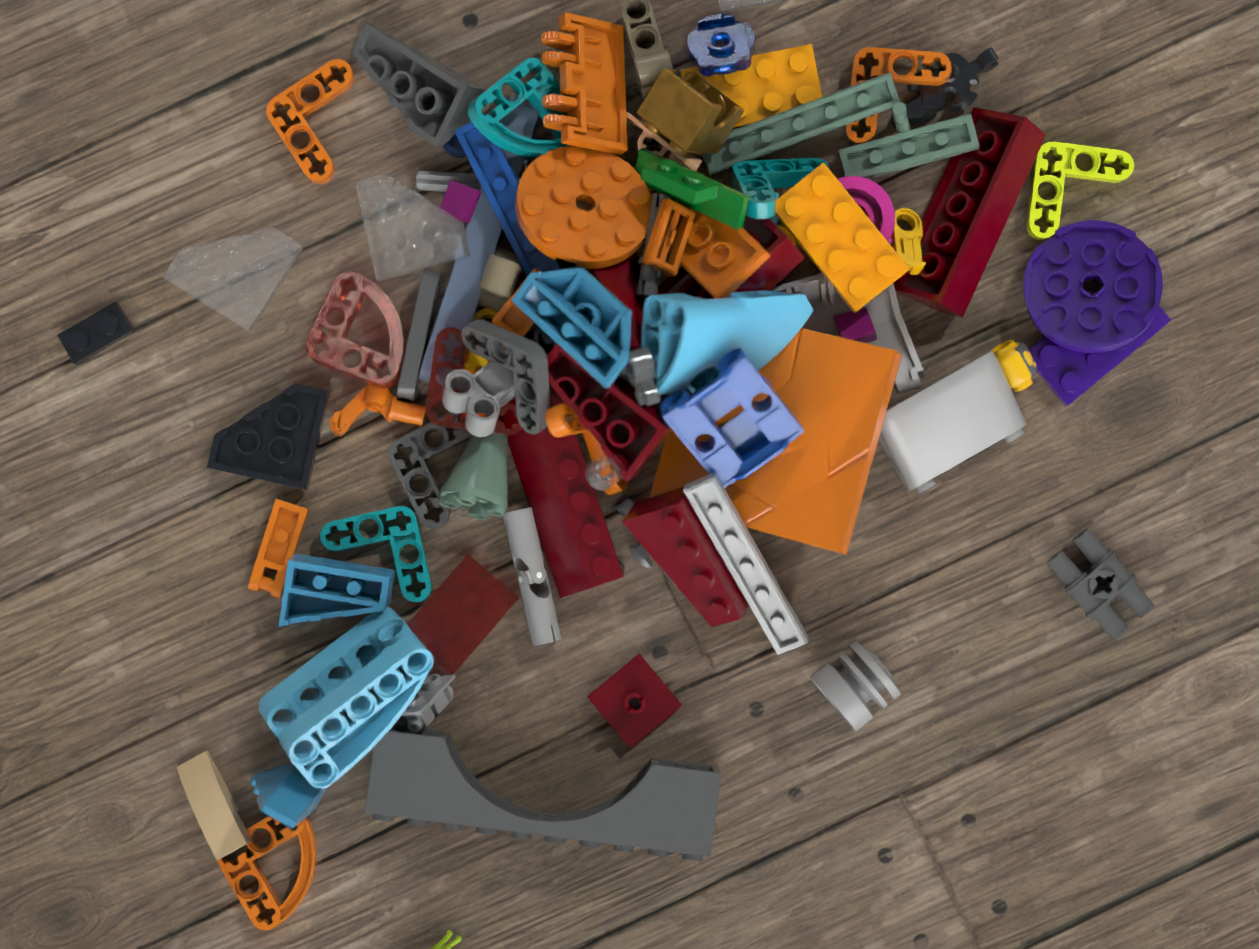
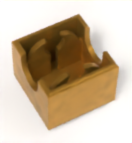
(689, 113)

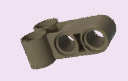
(649, 61)
(500, 279)

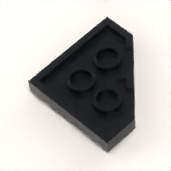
(274, 439)

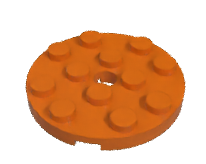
(589, 238)

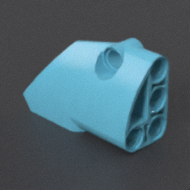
(694, 333)

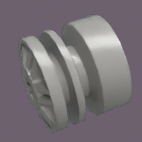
(856, 685)

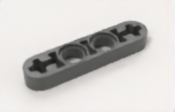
(419, 333)

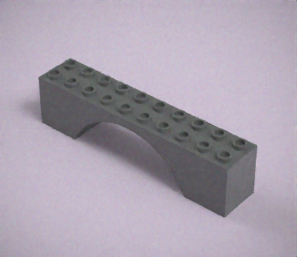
(426, 781)

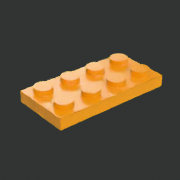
(770, 84)
(839, 238)

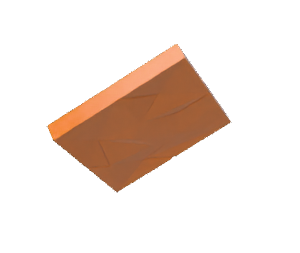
(818, 482)

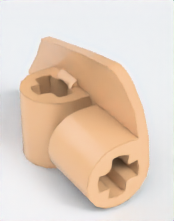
(689, 160)

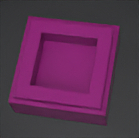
(460, 201)
(856, 326)

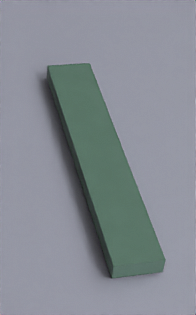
(804, 122)

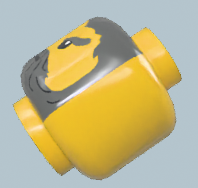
(1016, 364)

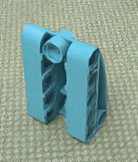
(354, 704)

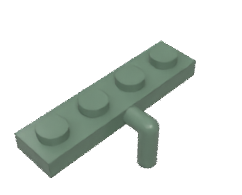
(909, 146)

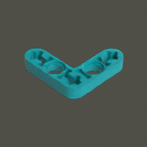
(759, 178)
(397, 539)

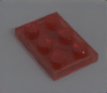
(461, 613)

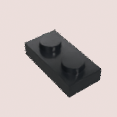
(96, 333)

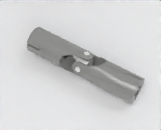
(529, 565)

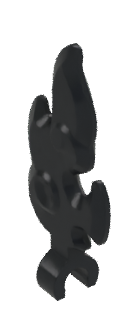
(964, 75)

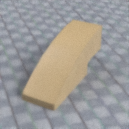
(213, 805)

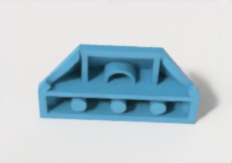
(580, 319)

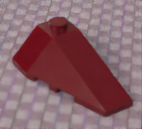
(622, 283)

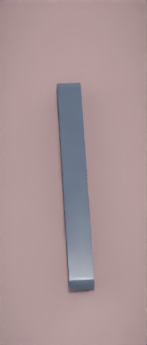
(483, 238)

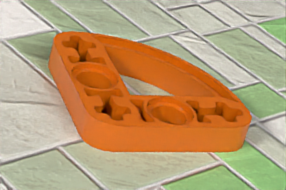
(249, 866)

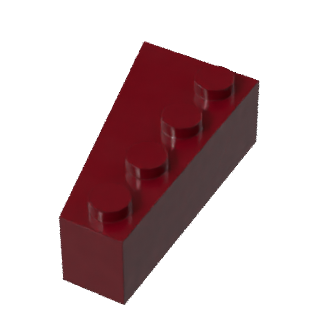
(612, 414)
(685, 552)

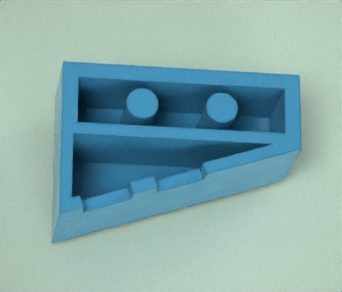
(332, 588)

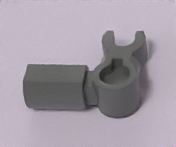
(641, 373)

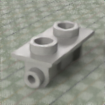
(429, 701)

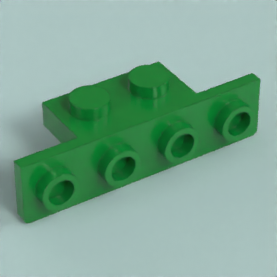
(692, 189)

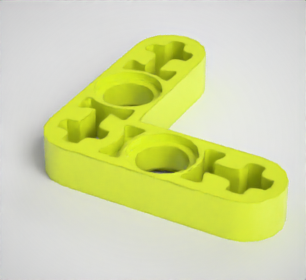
(1067, 168)

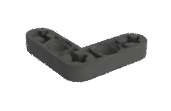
(524, 359)
(420, 453)

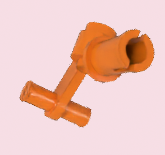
(380, 401)

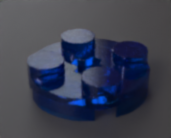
(721, 60)

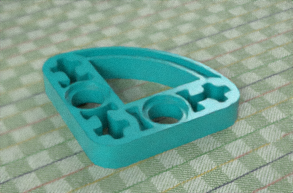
(533, 91)

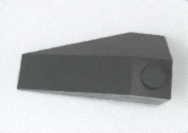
(422, 88)

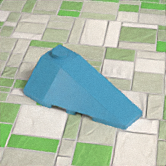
(286, 794)

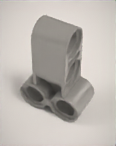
(484, 393)

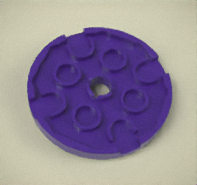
(1099, 252)

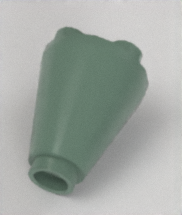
(479, 478)

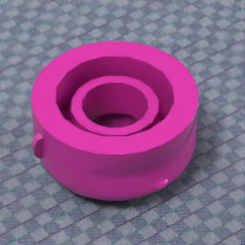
(873, 202)

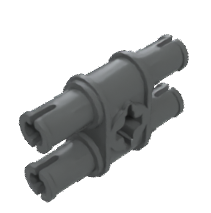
(1118, 583)

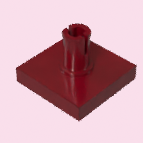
(634, 700)

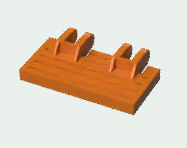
(595, 77)

